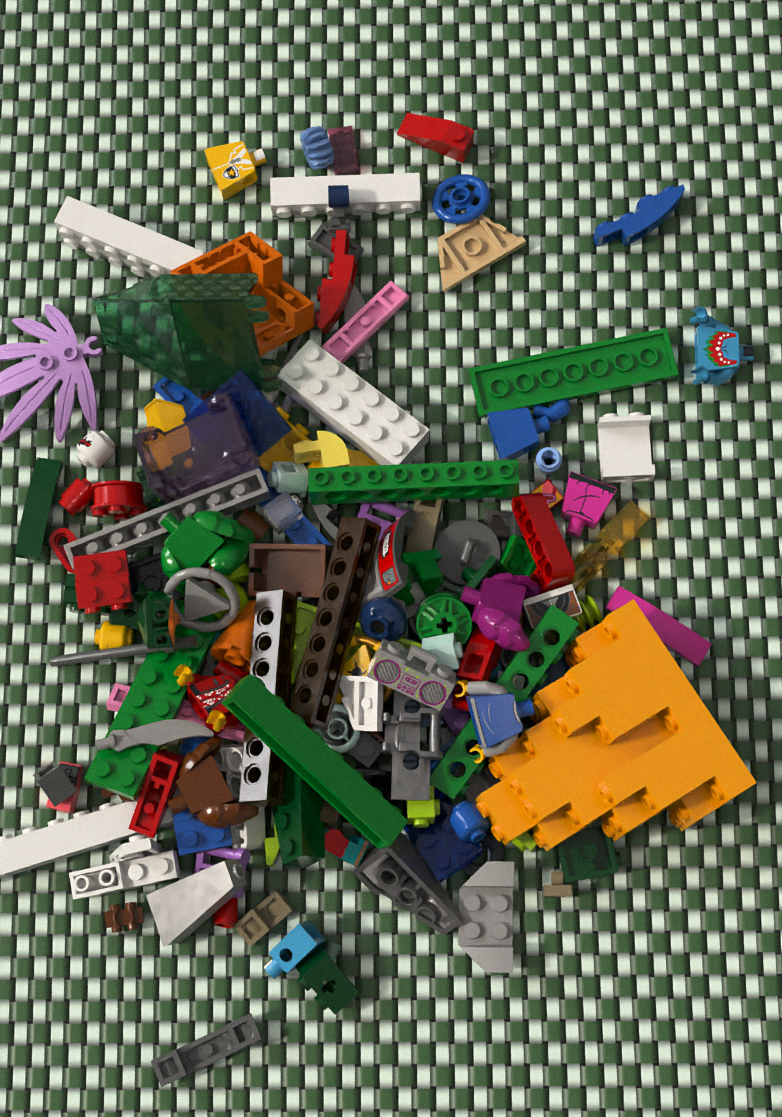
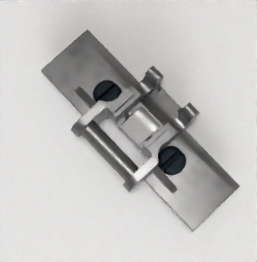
(402, 741)

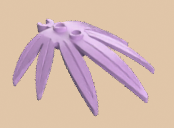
(55, 362)

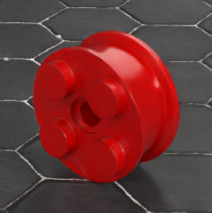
(118, 499)

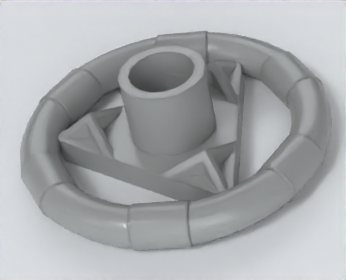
(203, 600)

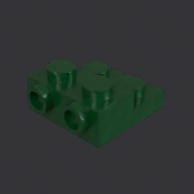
(588, 855)

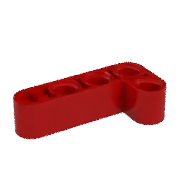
(544, 541)

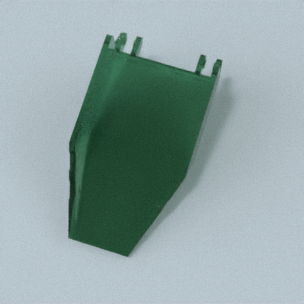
(190, 328)

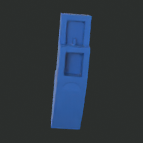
(648, 215)

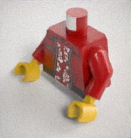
(205, 697)

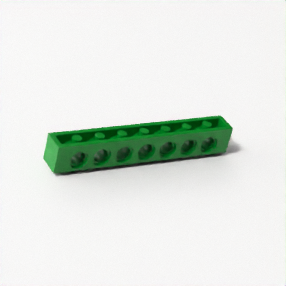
(413, 482)
(552, 619)

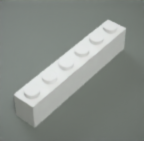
(366, 194)

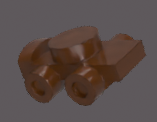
(125, 917)

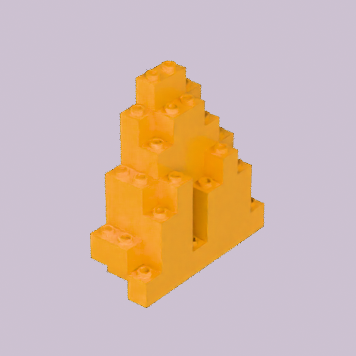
(613, 744)

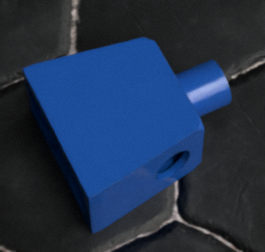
(515, 432)

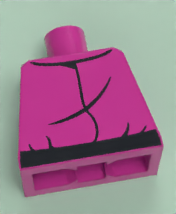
(585, 503)

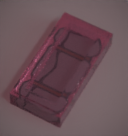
(344, 151)

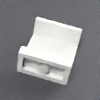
(625, 448)

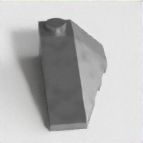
(408, 881)

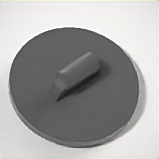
(465, 545)

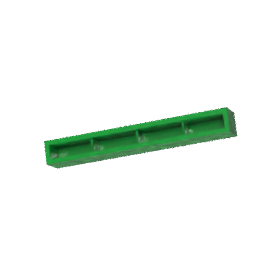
(315, 761)

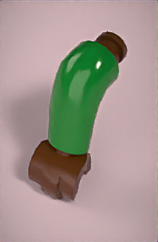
(232, 551)

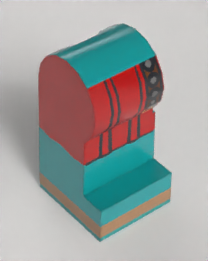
(347, 850)

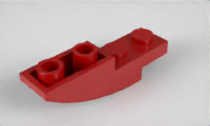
(336, 291)
(476, 665)

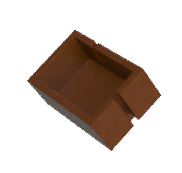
(289, 567)

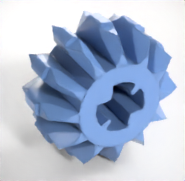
(317, 147)

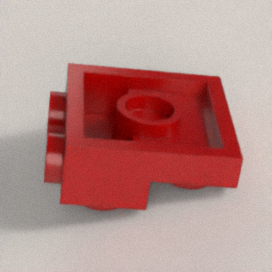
(102, 581)

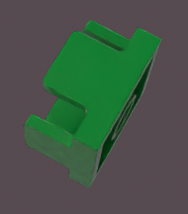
(421, 569)

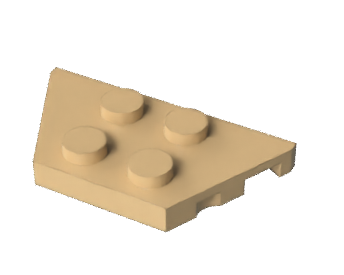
(472, 249)

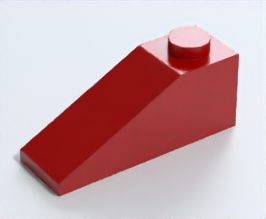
(438, 135)
(156, 791)

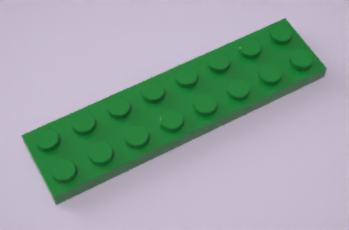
(574, 372)
(150, 699)

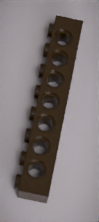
(335, 621)
(272, 663)

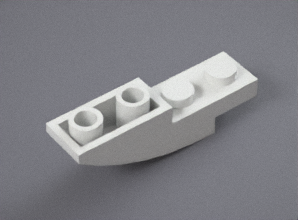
(124, 875)

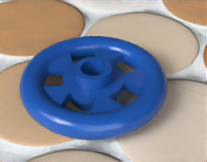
(461, 199)

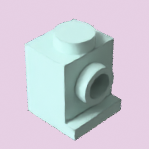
(288, 477)

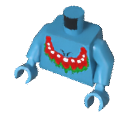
(716, 350)

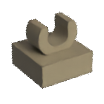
(557, 889)

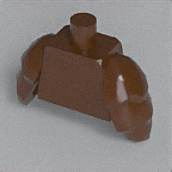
(206, 791)

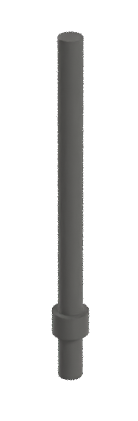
(117, 652)

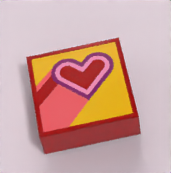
(551, 494)

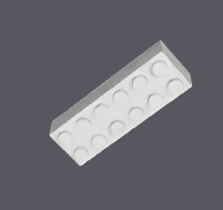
(120, 240)
(352, 407)

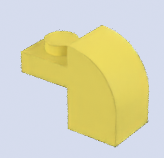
(327, 449)

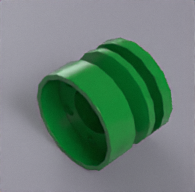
(440, 605)

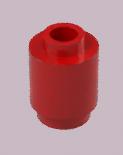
(77, 496)

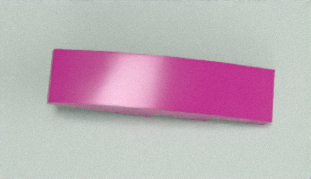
(671, 632)

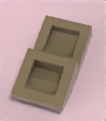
(264, 917)

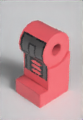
(74, 773)

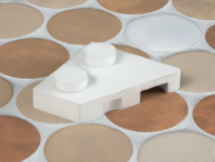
(363, 702)

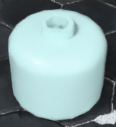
(344, 737)

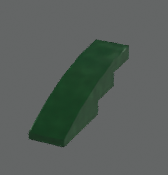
(38, 509)

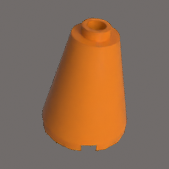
(236, 640)

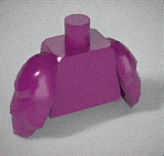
(499, 608)

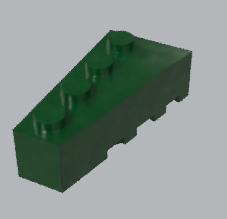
(299, 823)

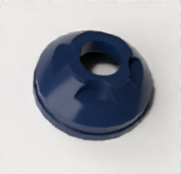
(387, 612)

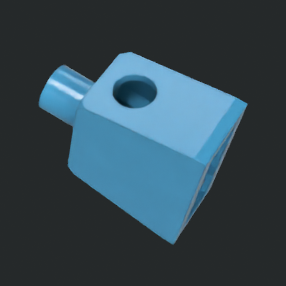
(301, 942)

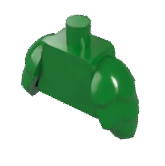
(195, 540)

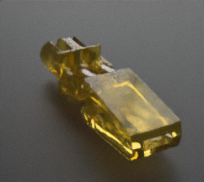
(612, 538)

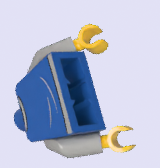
(494, 716)

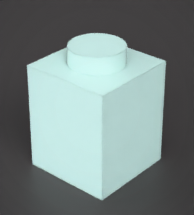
(445, 648)

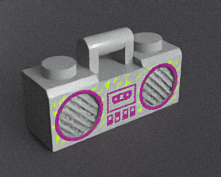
(412, 673)

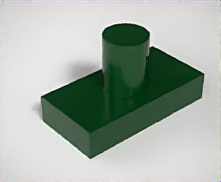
(475, 578)

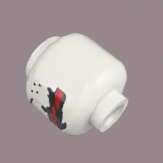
(95, 449)

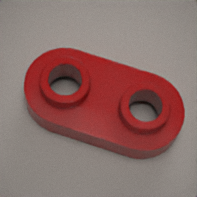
(54, 541)

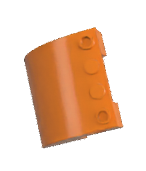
(287, 308)

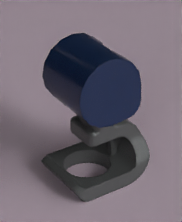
(339, 200)

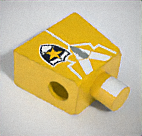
(233, 166)

